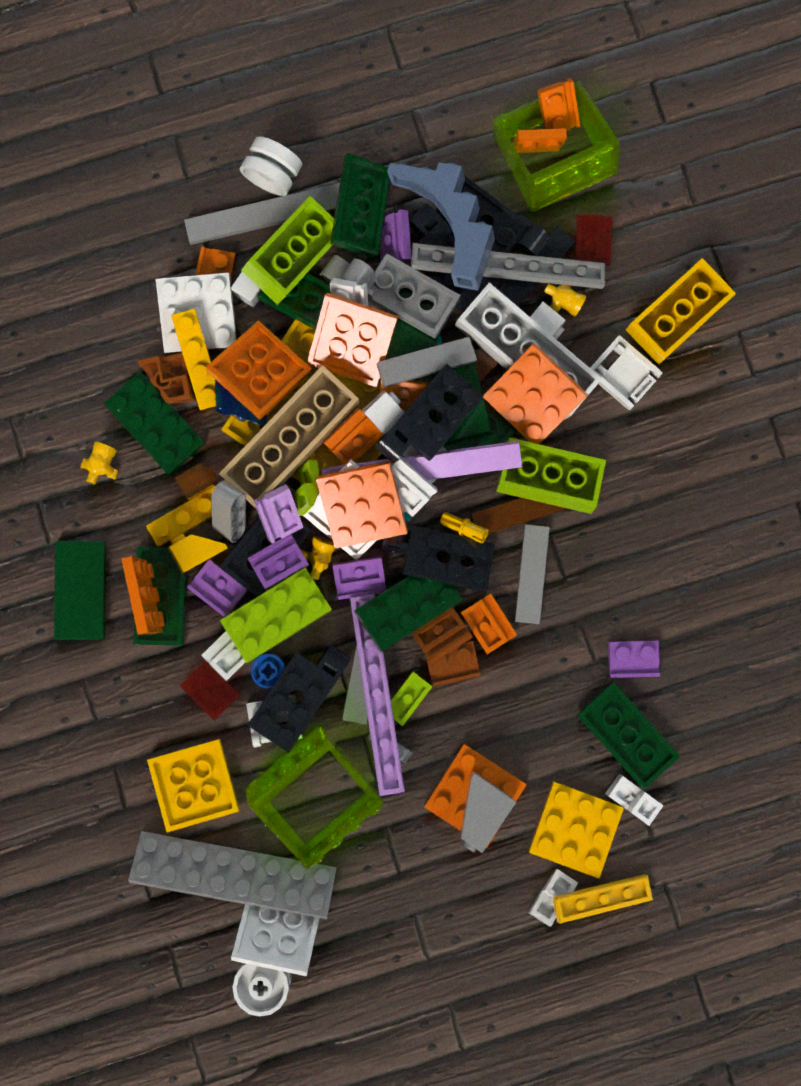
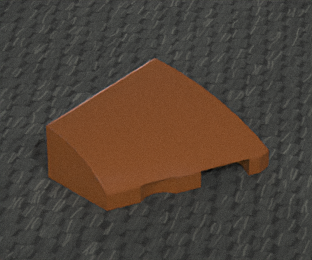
(170, 377)

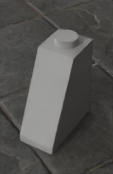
(483, 812)

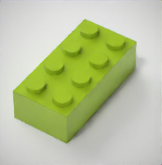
(291, 250)
(554, 477)
(276, 615)

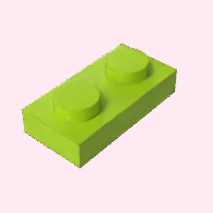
(409, 697)

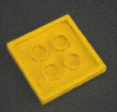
(193, 785)
(576, 829)

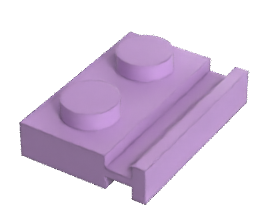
(278, 513)

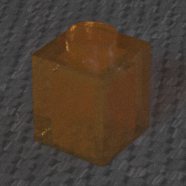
(196, 481)

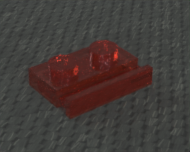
(593, 238)
(210, 690)

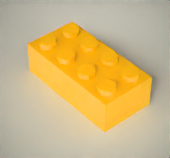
(680, 311)

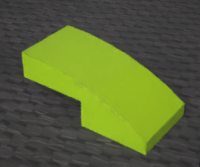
(307, 493)

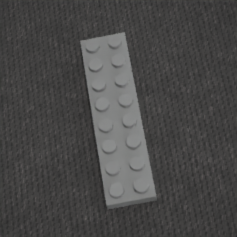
(232, 875)

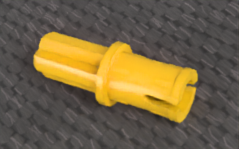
(464, 527)

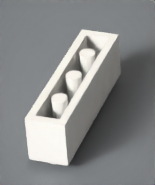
(384, 413)

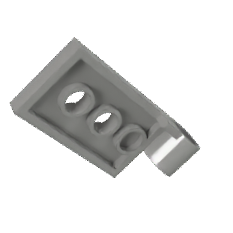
(395, 275)

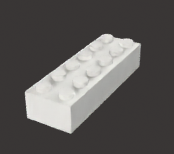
(508, 332)

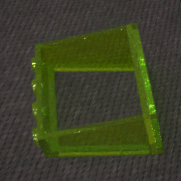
(568, 174)
(289, 768)

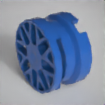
(267, 669)

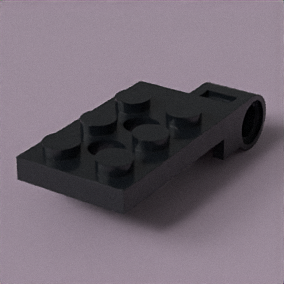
(507, 226)
(436, 231)
(415, 426)
(237, 562)
(422, 562)
(314, 683)

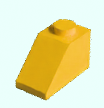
(193, 550)

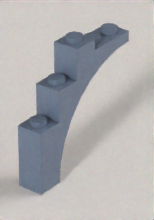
(460, 209)

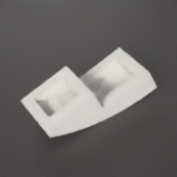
(634, 799)
(543, 905)

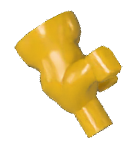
(565, 298)
(100, 462)
(320, 555)

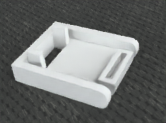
(628, 375)

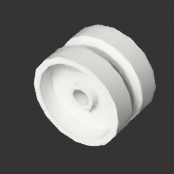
(271, 166)
(260, 998)

